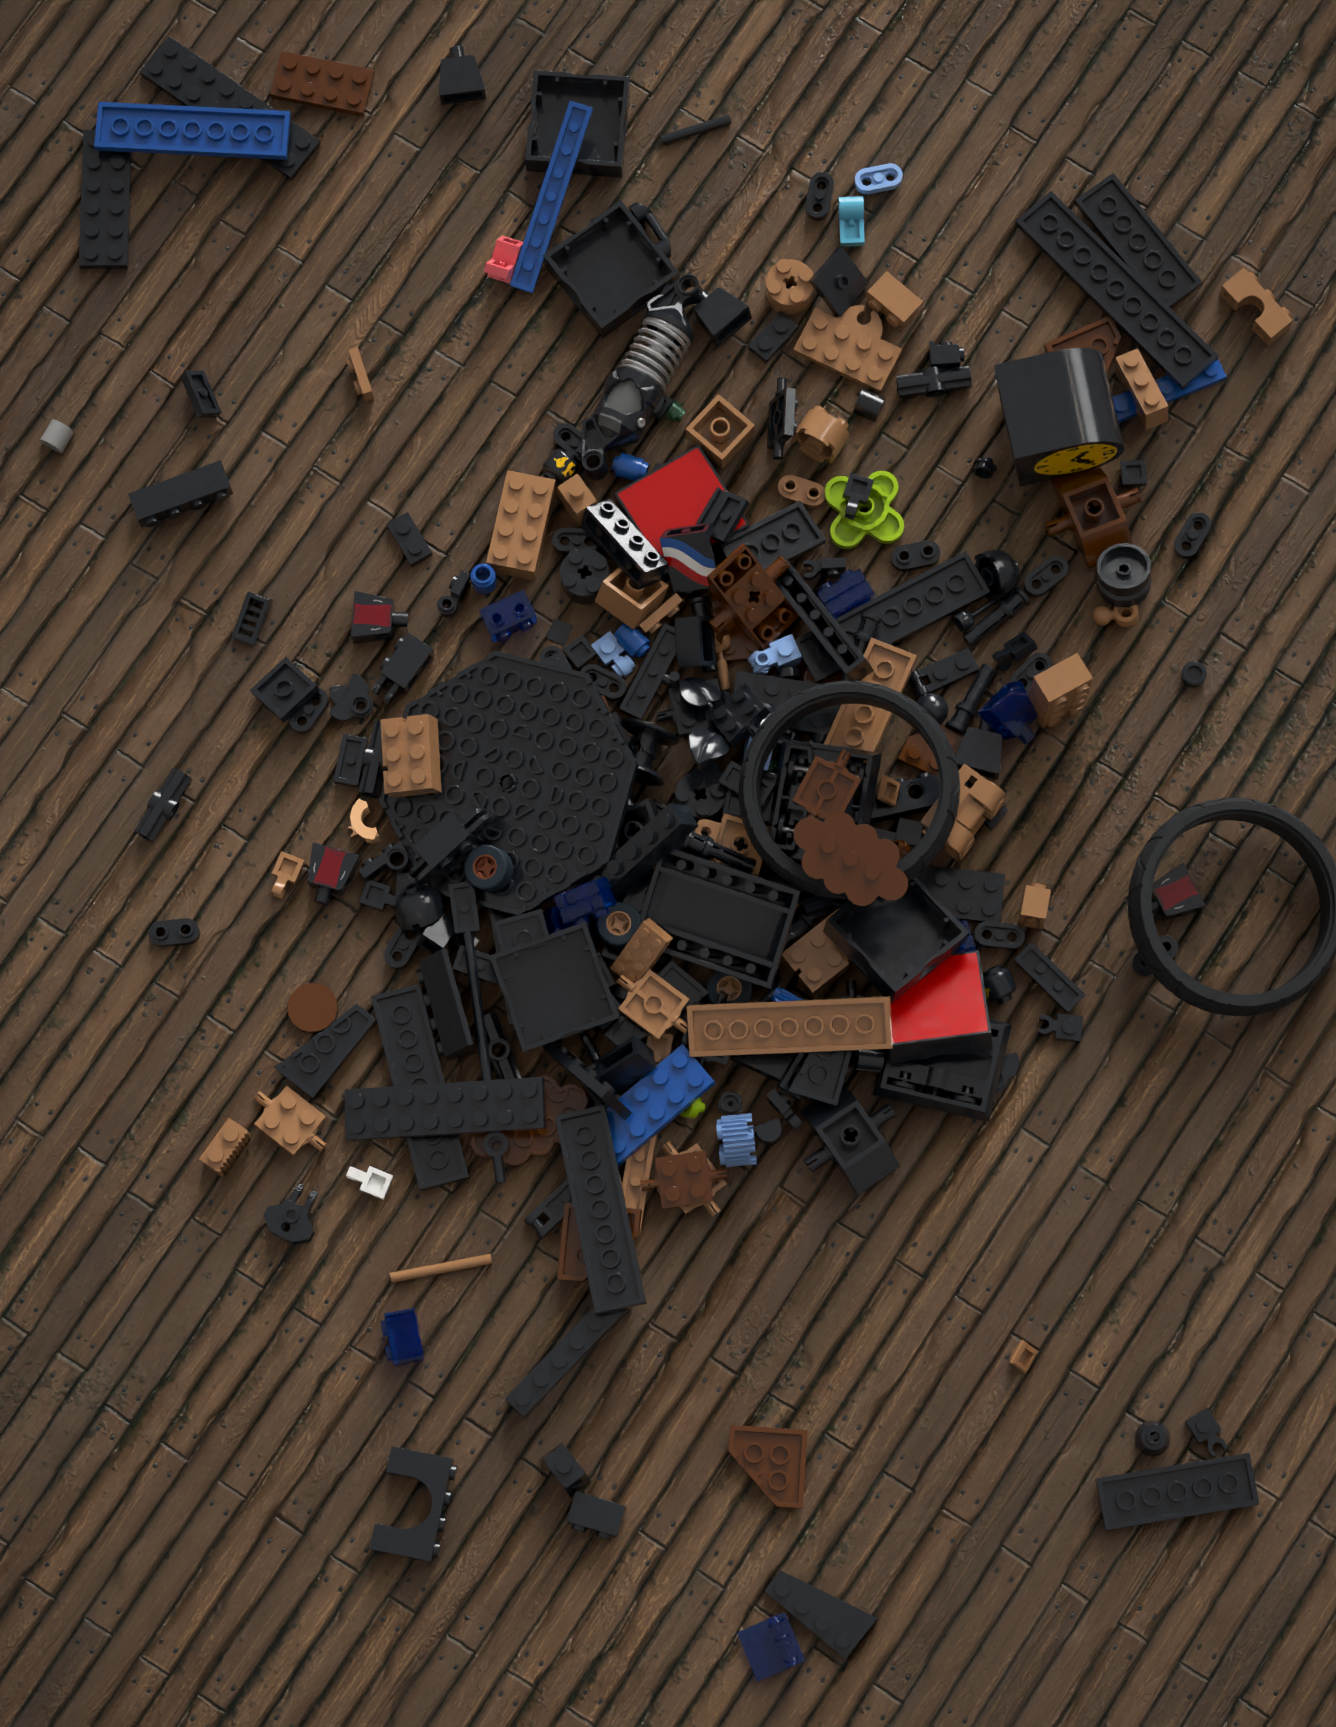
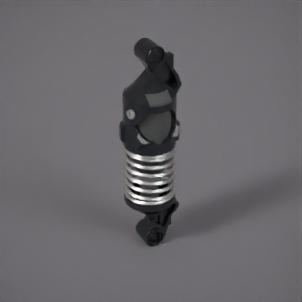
(638, 384)

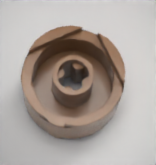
(786, 274)
(821, 435)

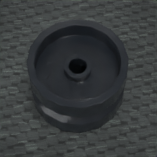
(1124, 575)

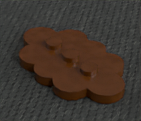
(850, 858)
(538, 1141)

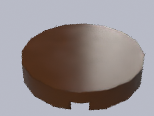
(312, 1008)

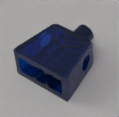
(1010, 712)

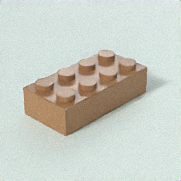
(642, 951)

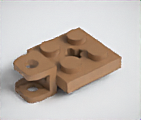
(727, 832)

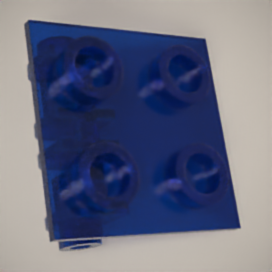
(771, 1646)

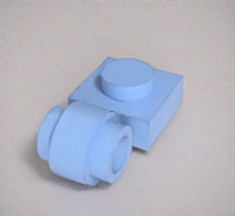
(610, 651)

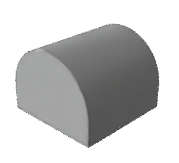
(56, 436)

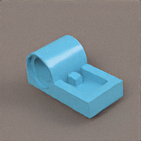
(851, 221)

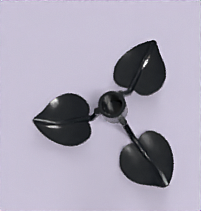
(710, 742)

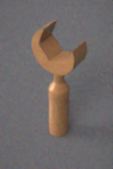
(722, 664)

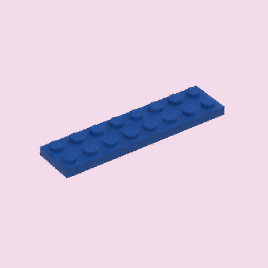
(192, 130)

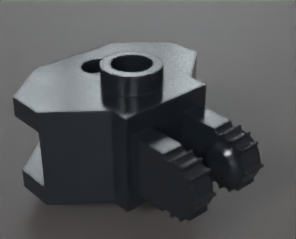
(292, 1215)

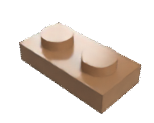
(362, 384)
(669, 608)

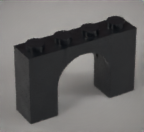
(421, 1541)

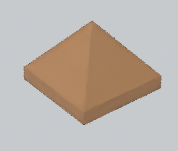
(888, 790)
(1022, 1356)

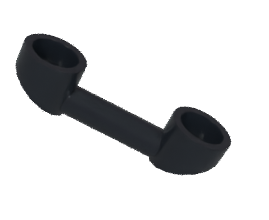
(642, 212)

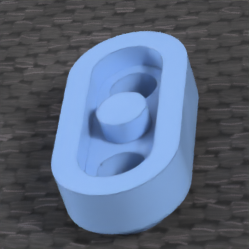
(877, 177)

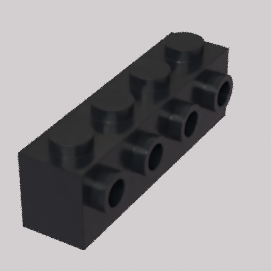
(181, 494)
(624, 543)

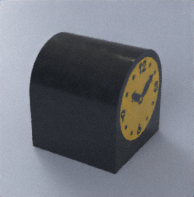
(1058, 413)

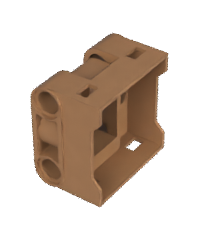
(979, 800)

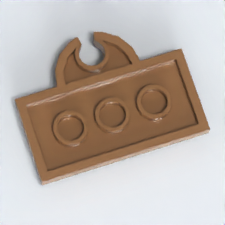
(849, 347)

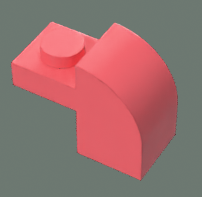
(504, 259)

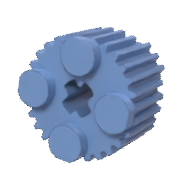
(737, 1140)

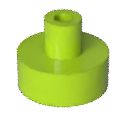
(694, 1109)

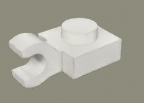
(373, 1182)

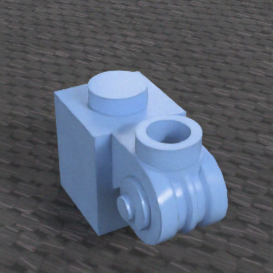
(779, 654)

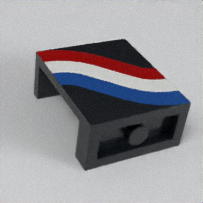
(689, 556)

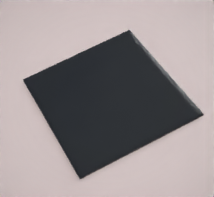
(559, 631)

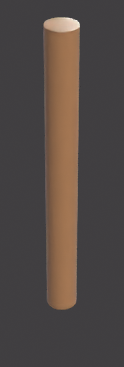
(441, 1268)

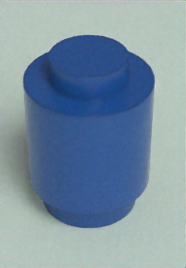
(630, 467)
(483, 578)
(632, 641)

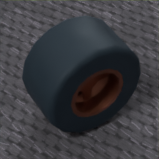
(478, 868)

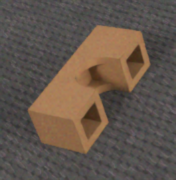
(1244, 290)
(1137, 378)

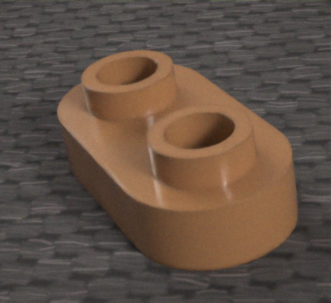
(801, 491)

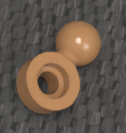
(1103, 615)

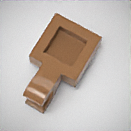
(286, 871)

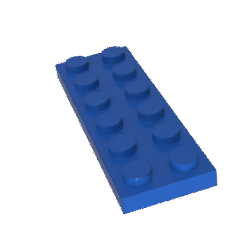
(657, 1101)

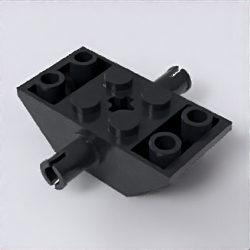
(860, 1161)

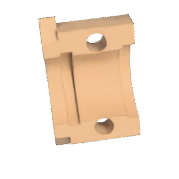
(358, 813)

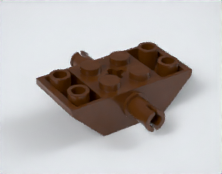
(1092, 532)
(751, 596)

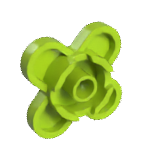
(880, 520)

